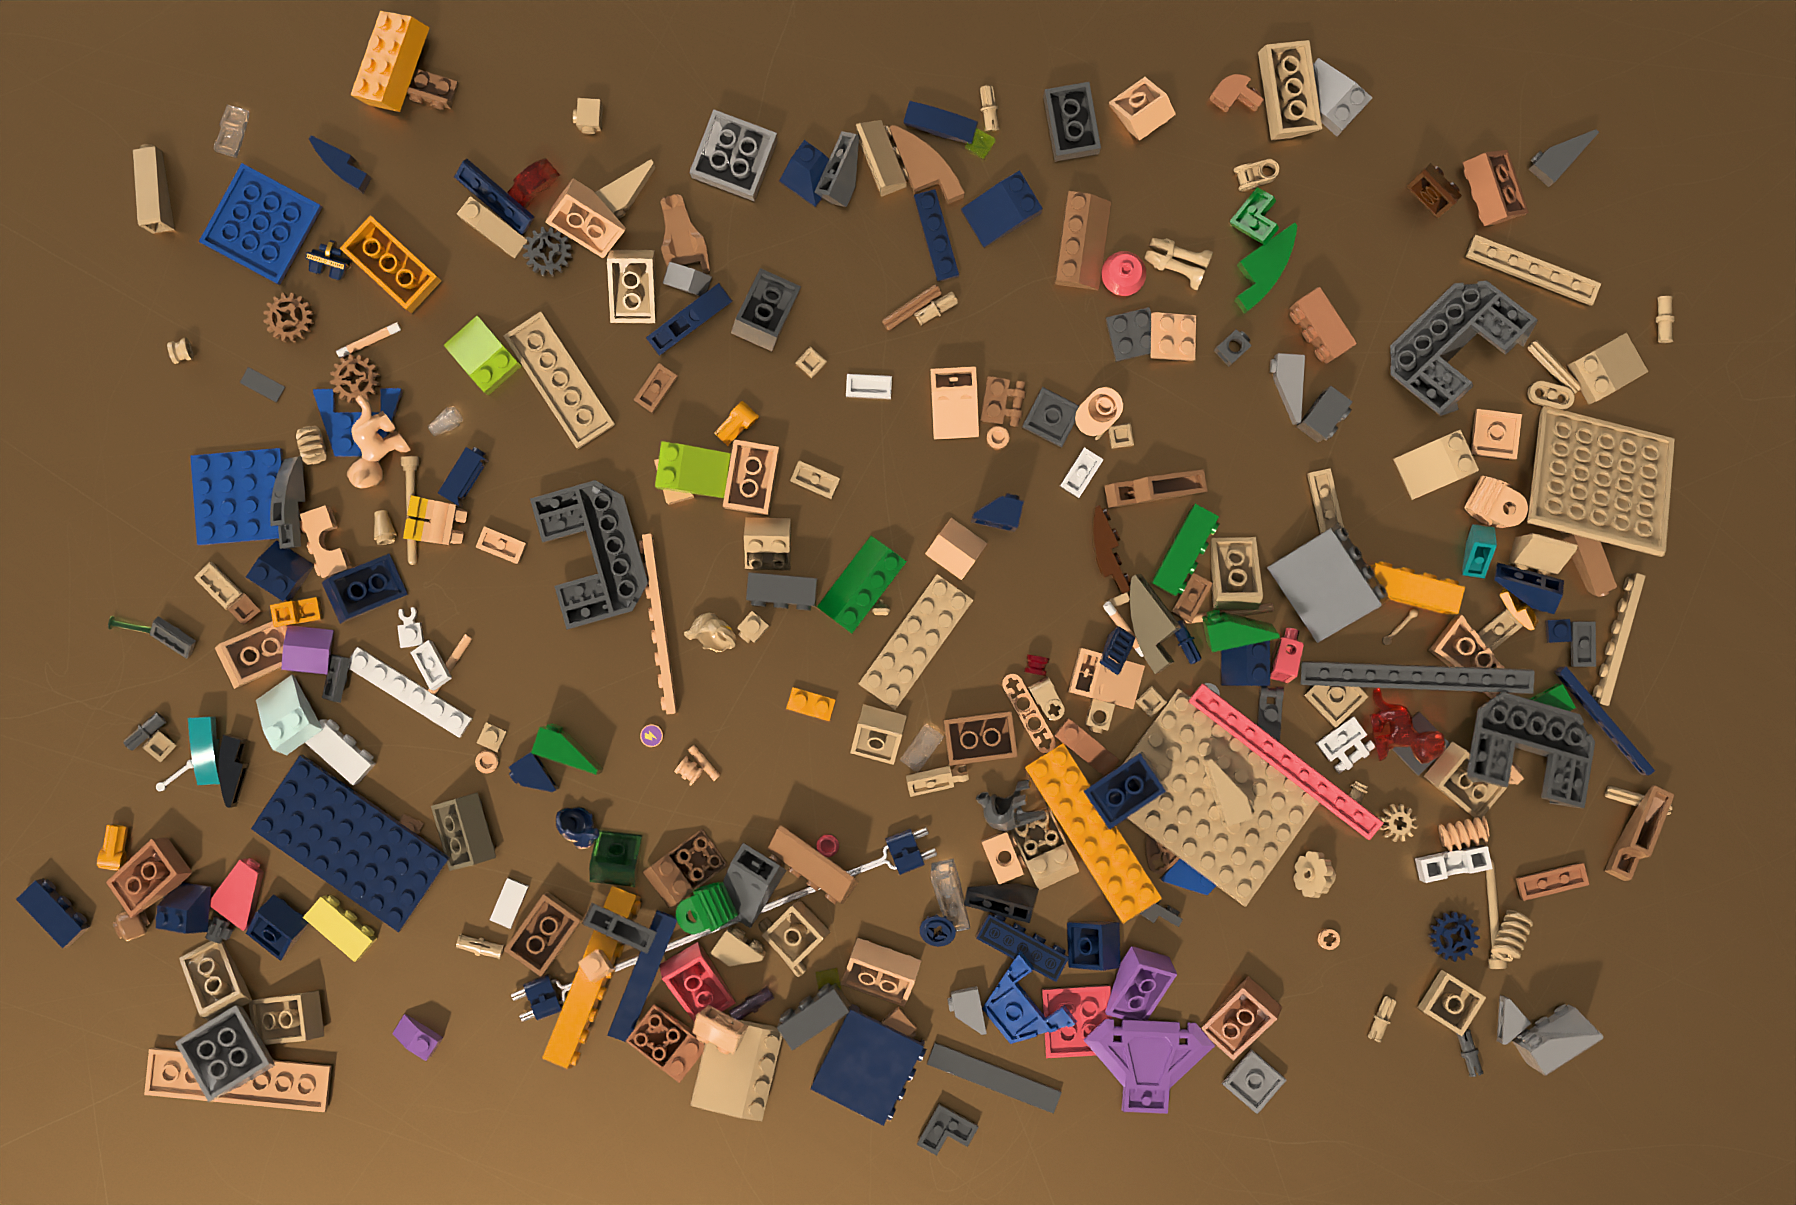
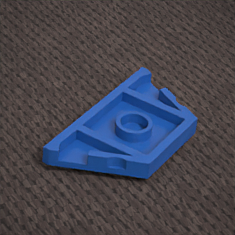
(1186, 877)

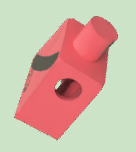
(1283, 665)

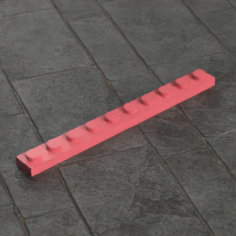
(1285, 761)

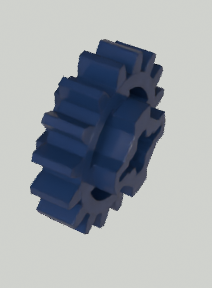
(1457, 927)

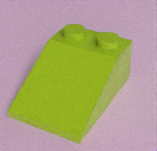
(482, 355)
(692, 470)

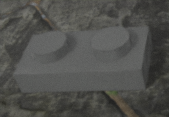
(1583, 644)

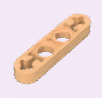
(1031, 711)

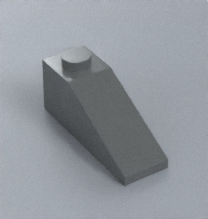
(1555, 160)
(840, 172)

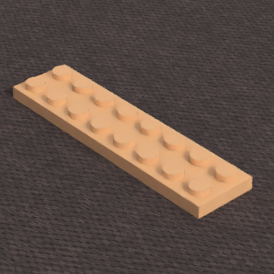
(283, 1086)

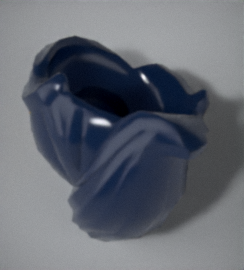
(577, 826)

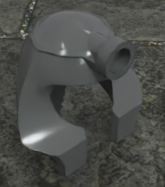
(1007, 812)

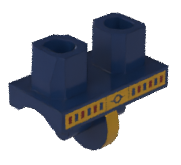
(318, 259)

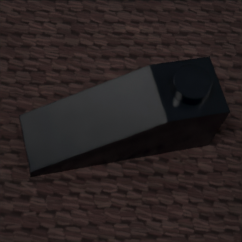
(1007, 900)

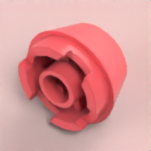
(1123, 273)

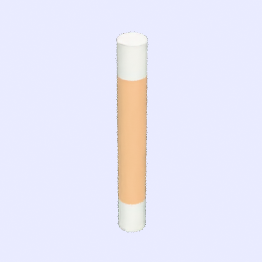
(368, 340)
(1119, 621)

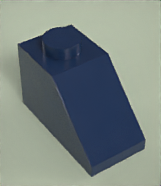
(532, 773)

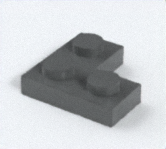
(943, 1124)

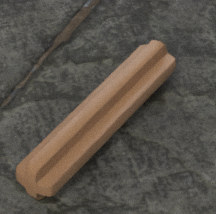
(911, 307)

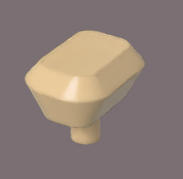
(881, 608)

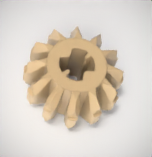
(311, 445)
(1404, 816)

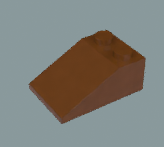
(1434, 190)

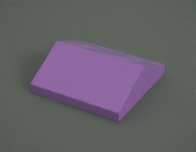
(307, 649)

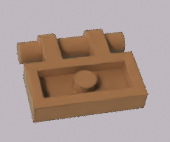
(995, 401)

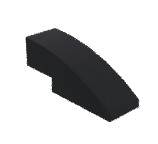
(232, 769)

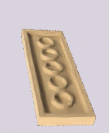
(559, 380)
(916, 642)

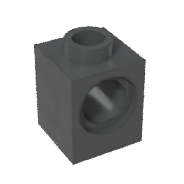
(1224, 351)

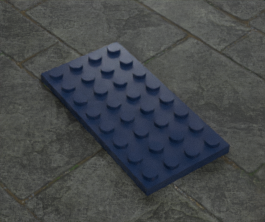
(350, 843)

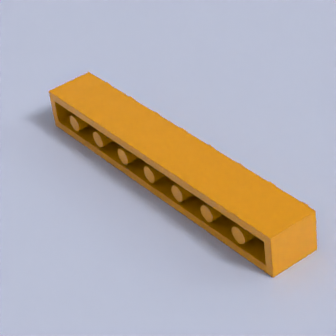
(584, 995)

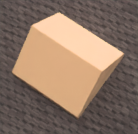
(956, 548)

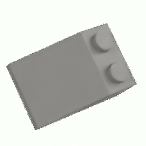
(1338, 97)

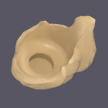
(712, 633)

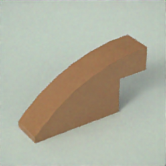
(925, 165)
(1155, 488)
(1640, 833)

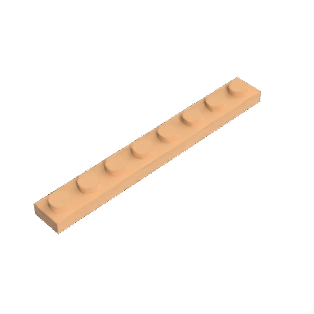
(659, 634)

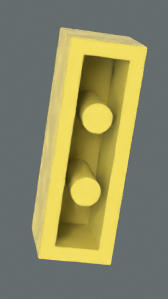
(340, 927)

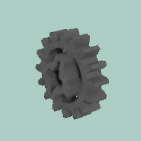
(538, 253)

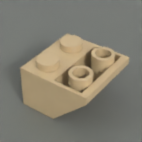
(767, 543)
(737, 949)

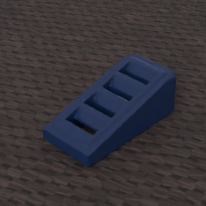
(1118, 648)

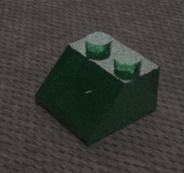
(615, 858)

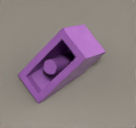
(417, 1037)

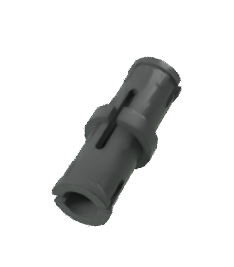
(1470, 1053)

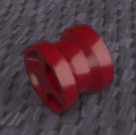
(1036, 665)

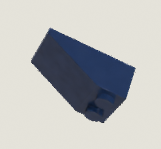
(1002, 209)
(364, 588)
(1125, 790)

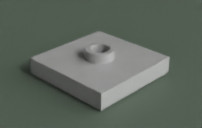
(1254, 1081)

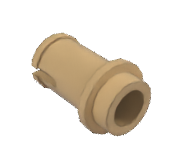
(1358, 791)

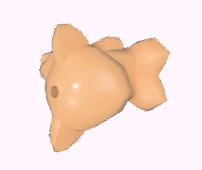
(367, 470)

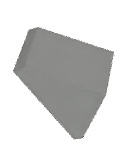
(687, 279)
(1510, 1021)

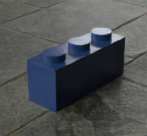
(53, 912)

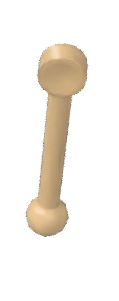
(1388, 639)

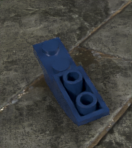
(689, 319)

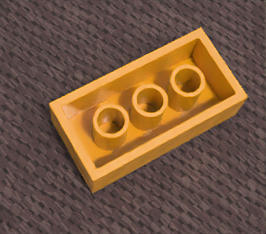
(390, 61)
(390, 264)
(1419, 589)

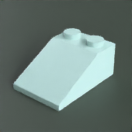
(287, 716)

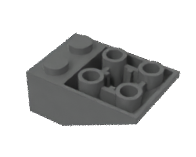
(751, 883)

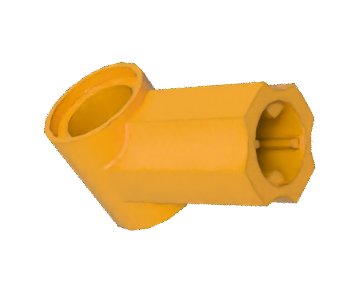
(739, 419)
(112, 854)

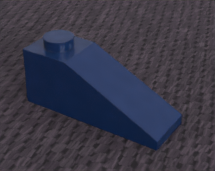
(1532, 588)

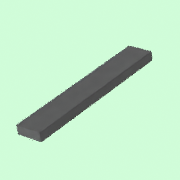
(994, 1077)

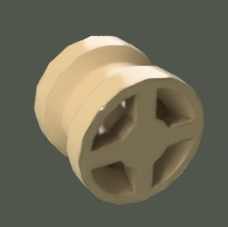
(180, 350)

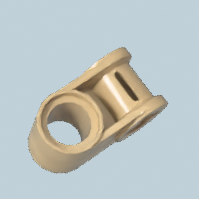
(1251, 174)
(1045, 695)

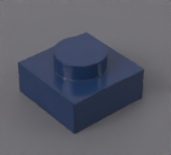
(1558, 630)

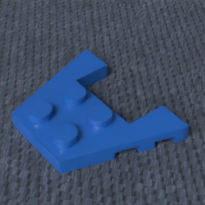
(339, 424)
(1014, 1010)

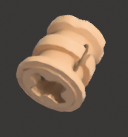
(689, 770)

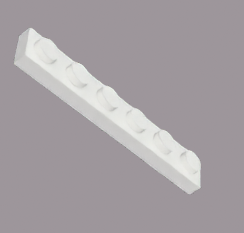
(409, 692)

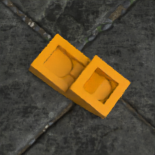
(296, 612)
(1521, 612)

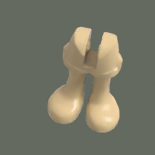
(1166, 261)

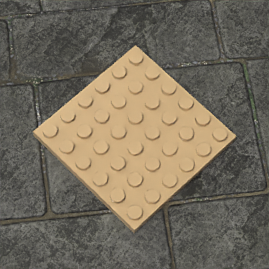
(1602, 481)

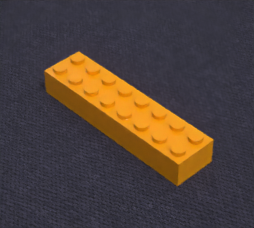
(1100, 849)

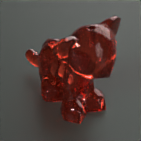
(1424, 745)

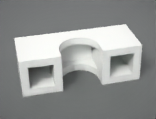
(1448, 863)

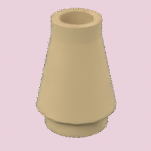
(383, 528)

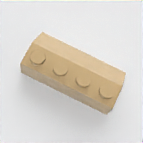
(1289, 89)

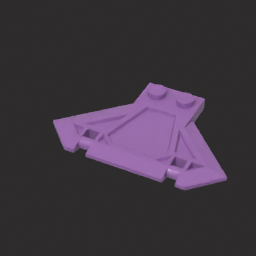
(1148, 1058)

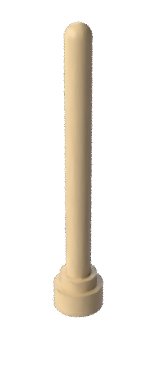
(410, 465)
(1494, 962)

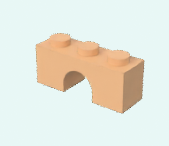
(316, 525)

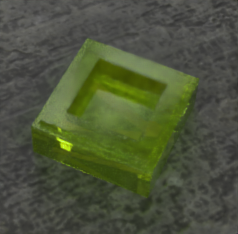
(981, 144)
(828, 976)

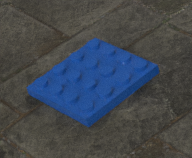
(260, 224)
(234, 495)

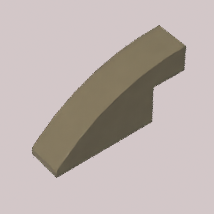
(1151, 623)

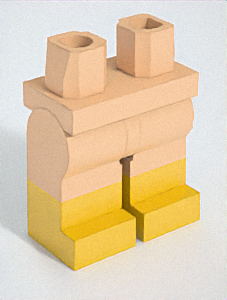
(440, 521)

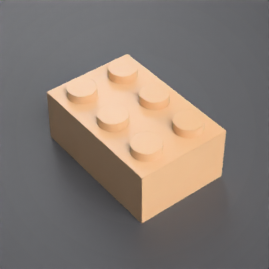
(751, 477)

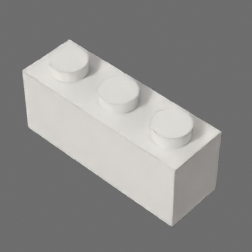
(341, 752)

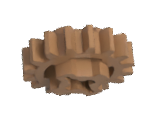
(293, 309)
(352, 370)

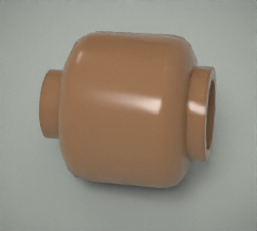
(130, 928)

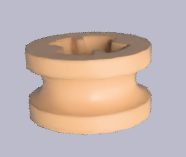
(1332, 945)

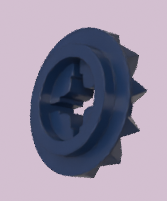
(943, 936)

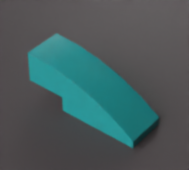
(204, 749)

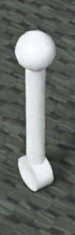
(162, 785)

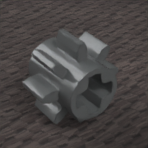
(218, 929)

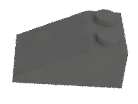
(765, 309)

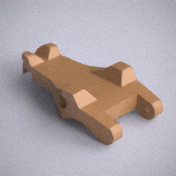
(681, 240)

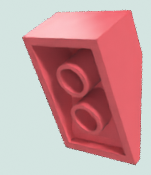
(695, 981)

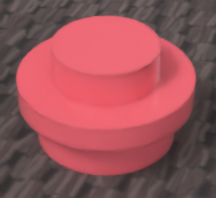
(827, 845)

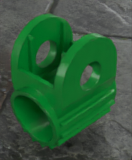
(710, 908)

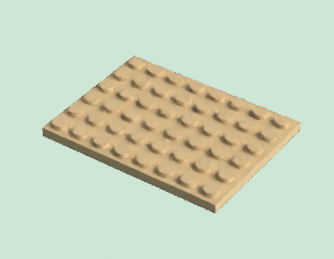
(1187, 816)

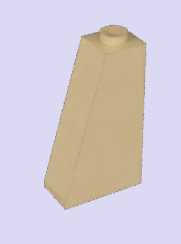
(151, 189)

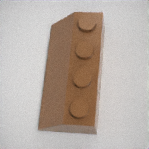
(1082, 241)
(812, 865)

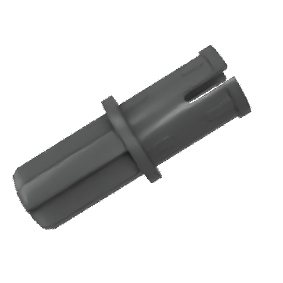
(144, 731)

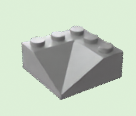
(733, 155)
(1556, 1039)
(225, 1053)

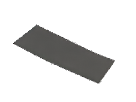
(262, 384)

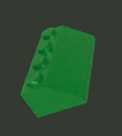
(861, 584)

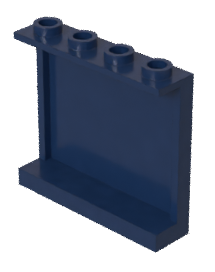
(868, 1066)

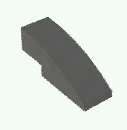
(619, 928)

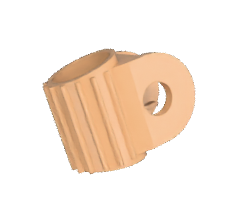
(1488, 501)

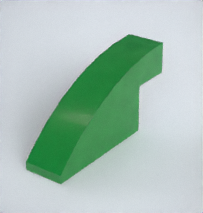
(1265, 267)

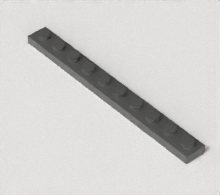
(1417, 677)

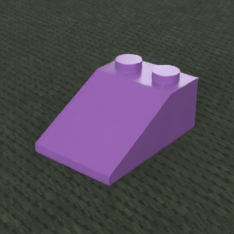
(1140, 984)

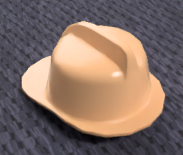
(1099, 411)

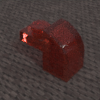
(532, 181)

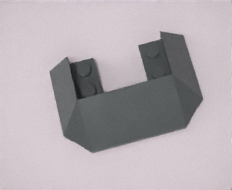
(1444, 329)
(613, 545)
(1537, 728)

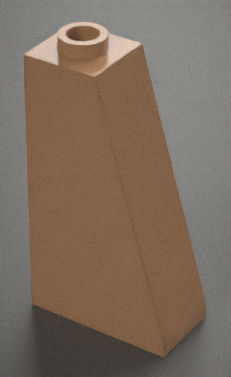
(1591, 564)

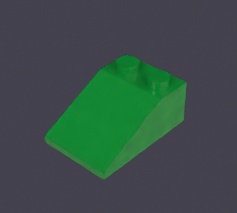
(1232, 631)
(562, 748)

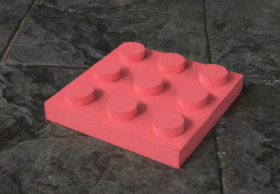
(1087, 1007)

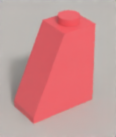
(239, 893)

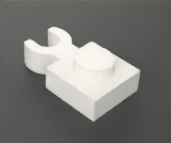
(410, 633)

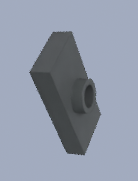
(172, 637)
(336, 678)

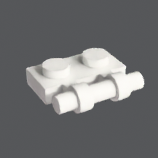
(1343, 738)

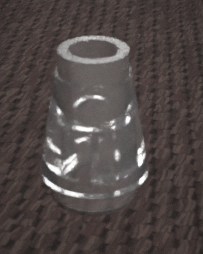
(445, 421)

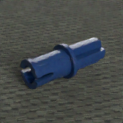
(1187, 643)

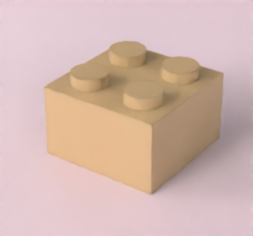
(1451, 1002)

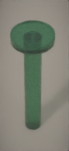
(111, 623)

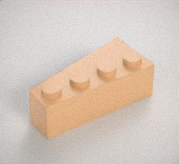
(1462, 647)

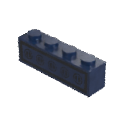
(1013, 940)

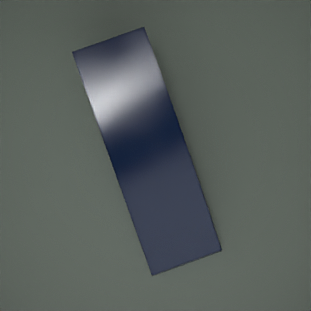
(940, 122)
(341, 164)

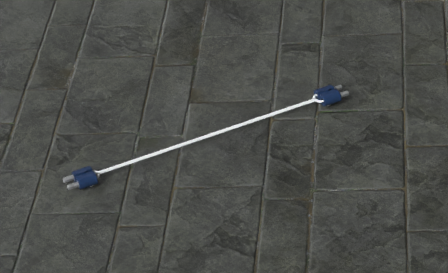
(902, 847)

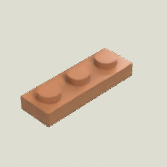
(1552, 881)

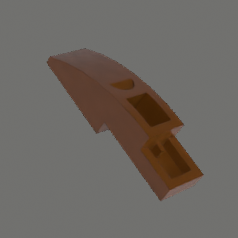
(1103, 541)

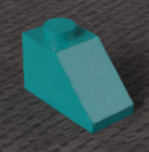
(1479, 550)

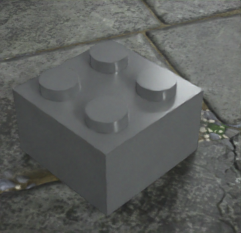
(1324, 414)

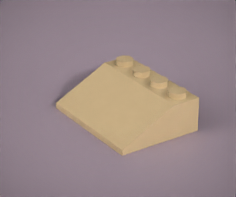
(742, 1080)

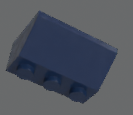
(1001, 513)

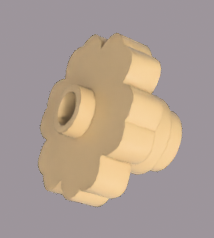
(1314, 874)

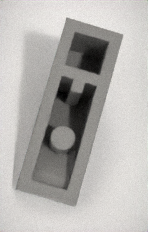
(1289, 378)

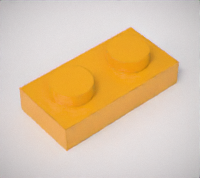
(811, 704)

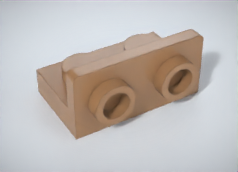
(432, 88)

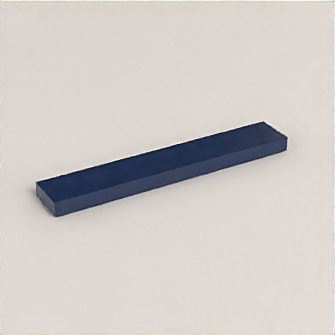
(1604, 721)
(642, 978)

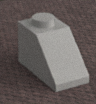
(968, 1008)

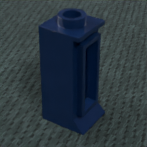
(463, 475)

